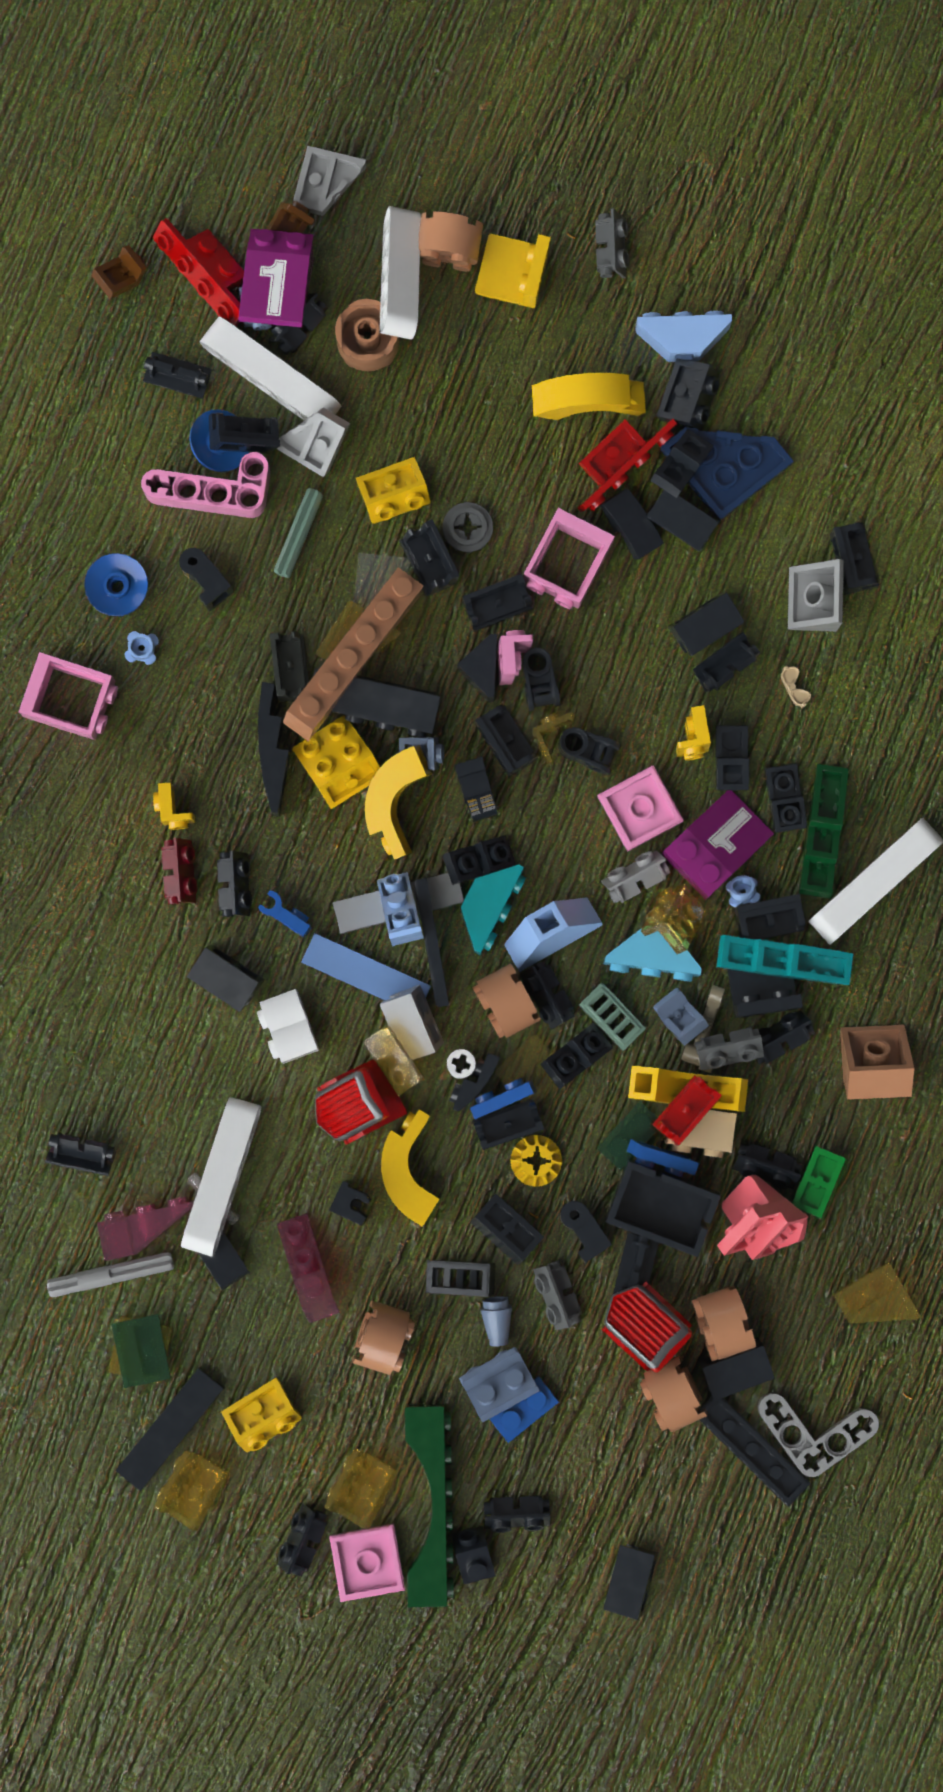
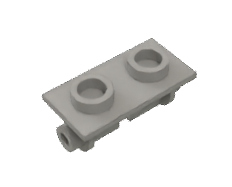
(648, 868)

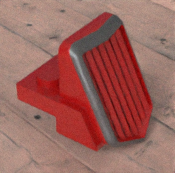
(357, 1103)
(646, 1326)

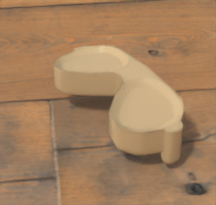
(798, 696)

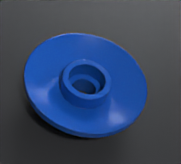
(212, 459)
(107, 572)

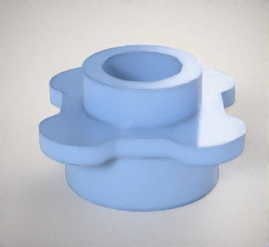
(136, 640)
(742, 884)

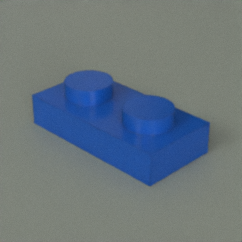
(514, 1091)
(674, 1162)
(523, 1414)

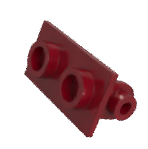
(179, 857)

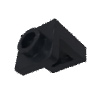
(473, 1555)

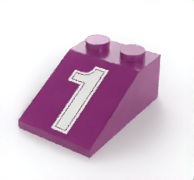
(276, 277)
(717, 844)

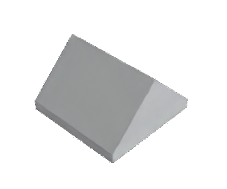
(816, 596)

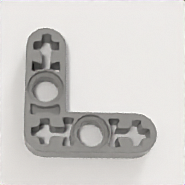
(807, 1444)

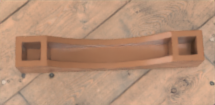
(352, 654)

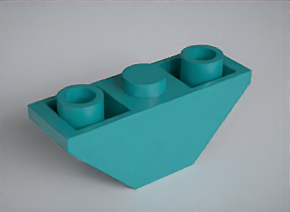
(488, 904)

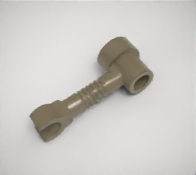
(712, 1007)

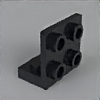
(761, 994)

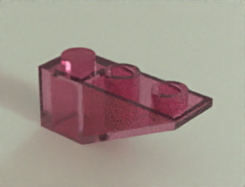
(134, 1233)
(308, 1268)

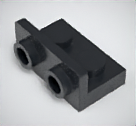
(689, 394)

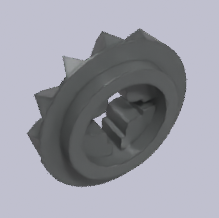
(478, 516)

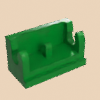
(820, 1182)

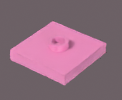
(640, 808)
(367, 1562)

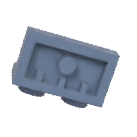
(498, 1384)

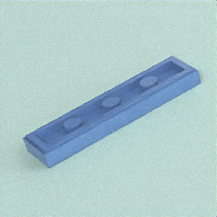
(357, 969)

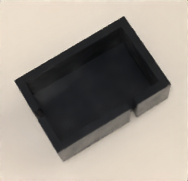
(662, 1207)

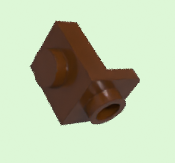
(291, 218)
(120, 273)

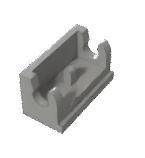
(412, 1022)

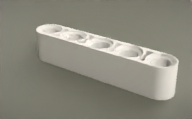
(400, 273)
(266, 370)
(876, 881)
(221, 1176)

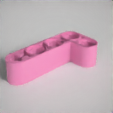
(206, 486)

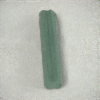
(298, 533)

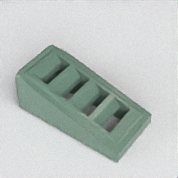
(586, 1005)

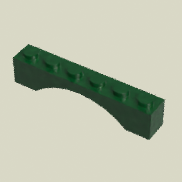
(428, 1573)

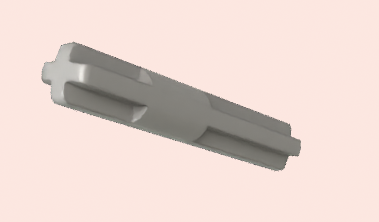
(110, 1274)

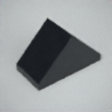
(480, 666)

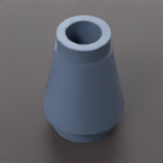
(497, 1318)

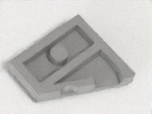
(325, 178)
(315, 441)

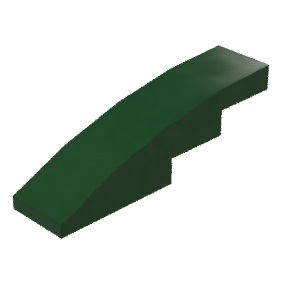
(823, 831)

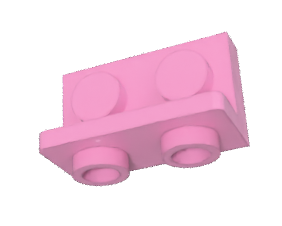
(509, 654)

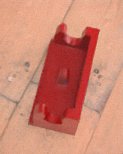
(686, 1110)

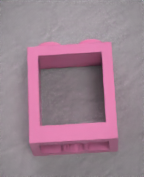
(582, 531)
(38, 684)

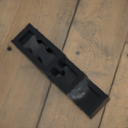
(273, 760)

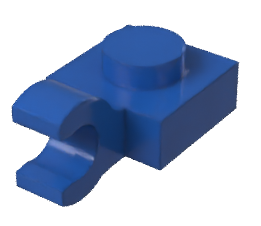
(293, 920)

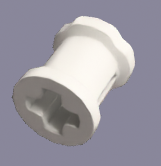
(456, 1055)

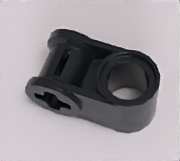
(540, 681)
(590, 751)

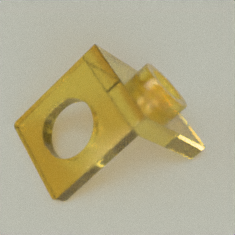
(548, 725)

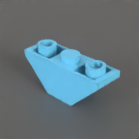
(652, 956)

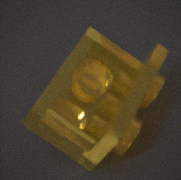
(676, 917)
(393, 1060)
(361, 1488)
(191, 1489)

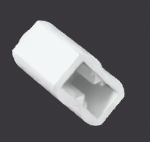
(288, 1027)

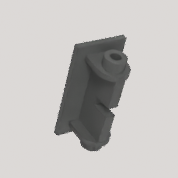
(611, 231)
(743, 1047)
(561, 1310)

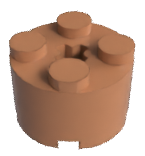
(449, 240)
(350, 331)
(508, 1001)
(723, 1323)
(382, 1338)
(673, 1395)

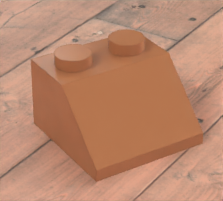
(876, 1062)

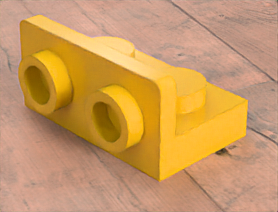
(393, 490)
(697, 735)
(261, 1416)

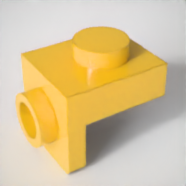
(165, 803)

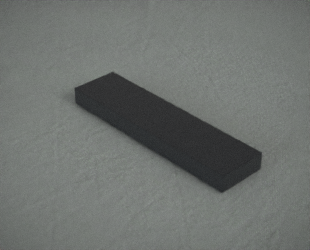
(431, 942)
(169, 1429)
(753, 1450)

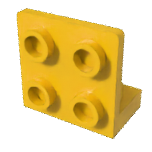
(513, 269)
(337, 761)

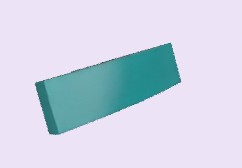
(784, 960)

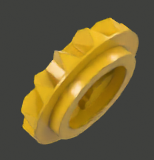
(547, 1172)

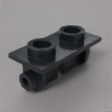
(292, 337)
(176, 375)
(720, 665)
(235, 869)
(553, 1008)
(793, 1028)
(91, 1157)
(781, 1172)
(636, 1262)
(505, 1517)
(295, 1554)

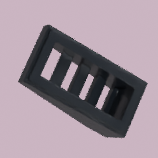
(488, 1280)

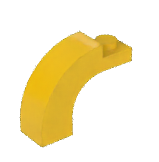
(587, 393)
(384, 795)
(664, 1085)
(400, 1185)

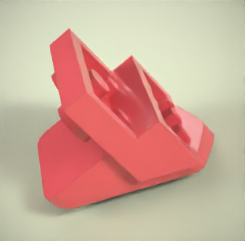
(760, 1220)

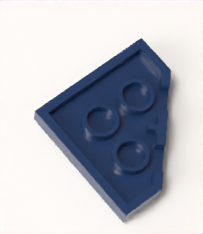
(733, 468)

